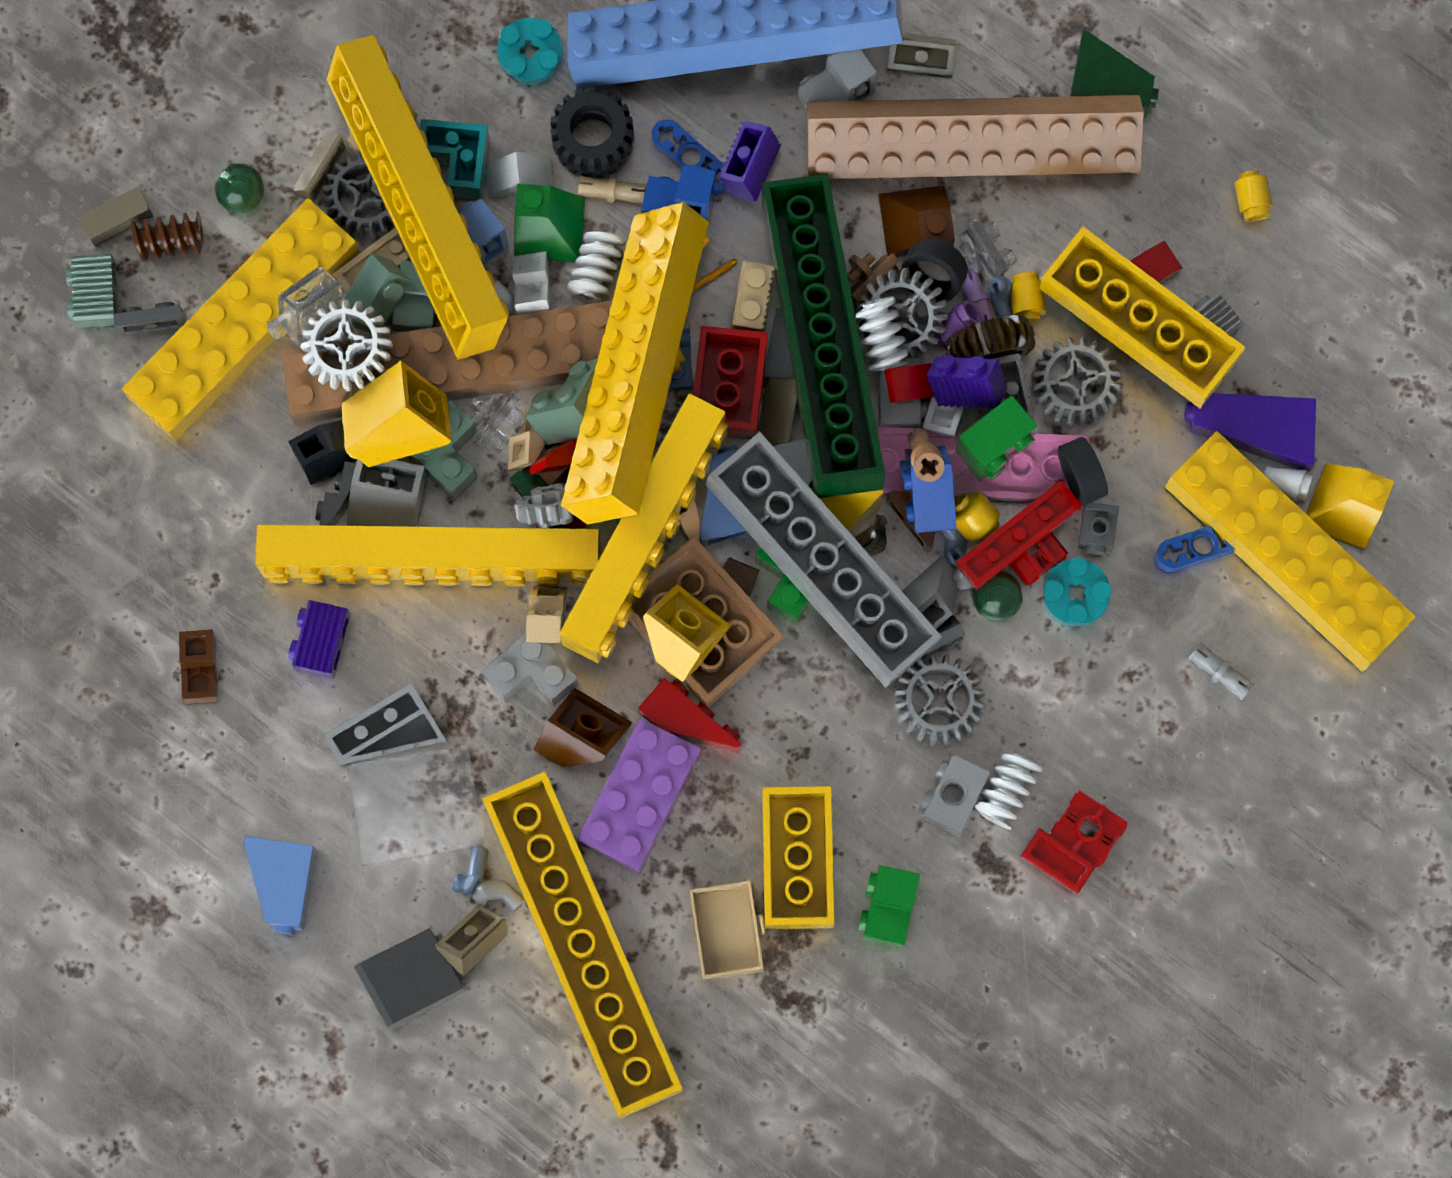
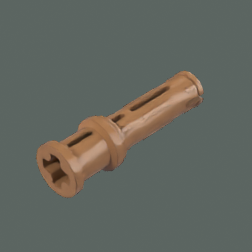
(925, 456)

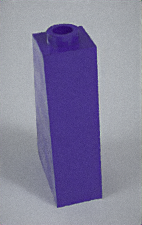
(1260, 425)

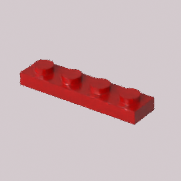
(1018, 535)

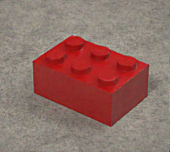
(732, 375)

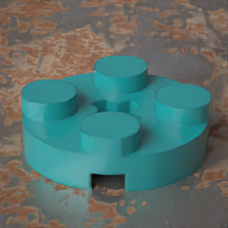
(545, 60)
(1076, 573)

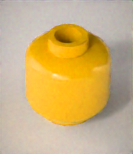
(975, 516)

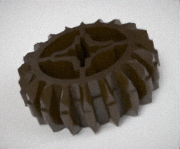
(993, 338)

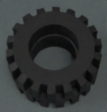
(586, 107)

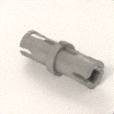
(1221, 671)

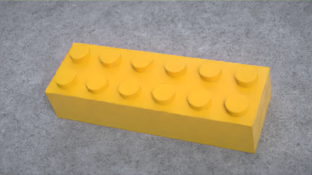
(1141, 317)

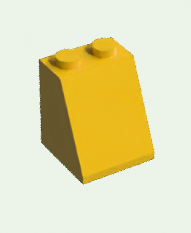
(395, 417)

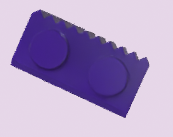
(749, 161)
(967, 382)
(319, 639)

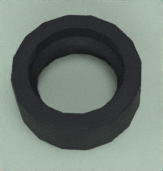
(943, 255)
(1082, 471)

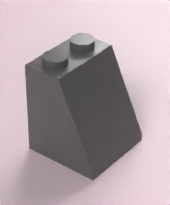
(410, 979)

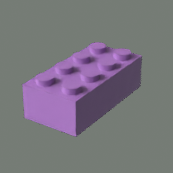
(639, 796)

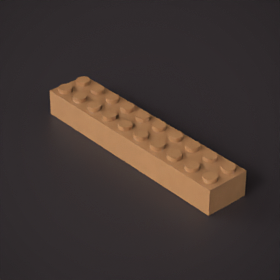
(975, 137)
(529, 354)

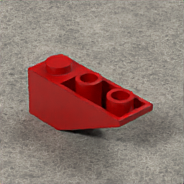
(677, 714)

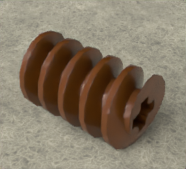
(168, 237)

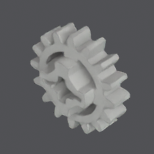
(543, 507)

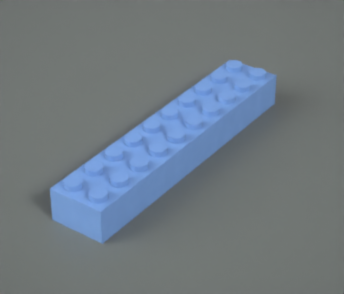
(710, 35)

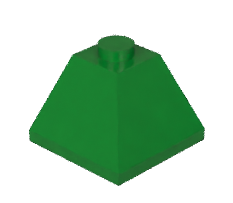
(548, 222)

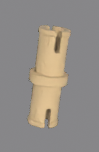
(611, 190)

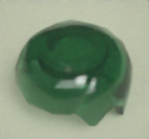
(239, 188)
(998, 597)

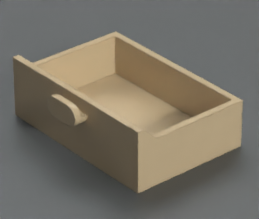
(727, 930)

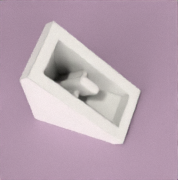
(517, 168)

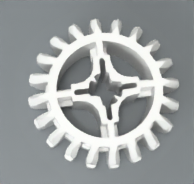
(360, 345)

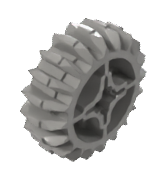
(915, 322)
(1073, 354)
(950, 710)

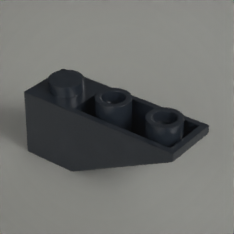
(321, 451)

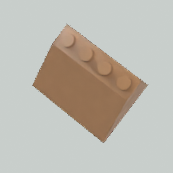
(745, 641)

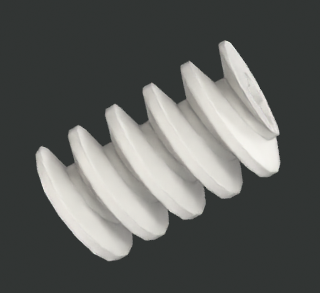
(593, 266)
(881, 334)
(1007, 788)

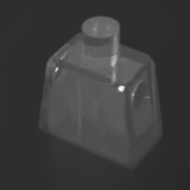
(302, 302)

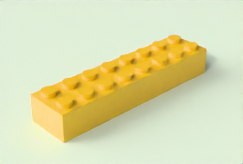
(232, 323)
(641, 537)
(1289, 551)

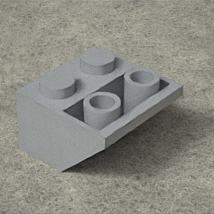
(386, 494)

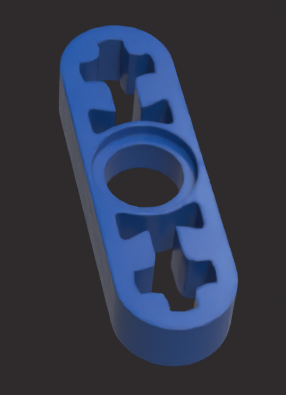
(678, 135)
(1182, 562)

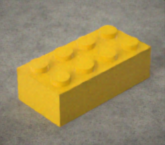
(798, 857)

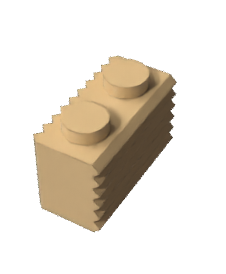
(753, 297)

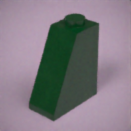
(1109, 73)

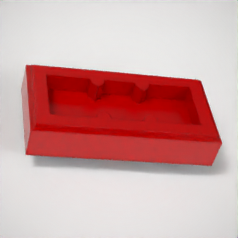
(1058, 861)

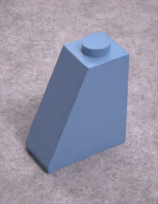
(717, 522)
(282, 880)

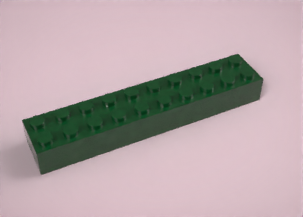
(822, 337)

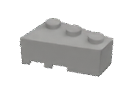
(385, 728)

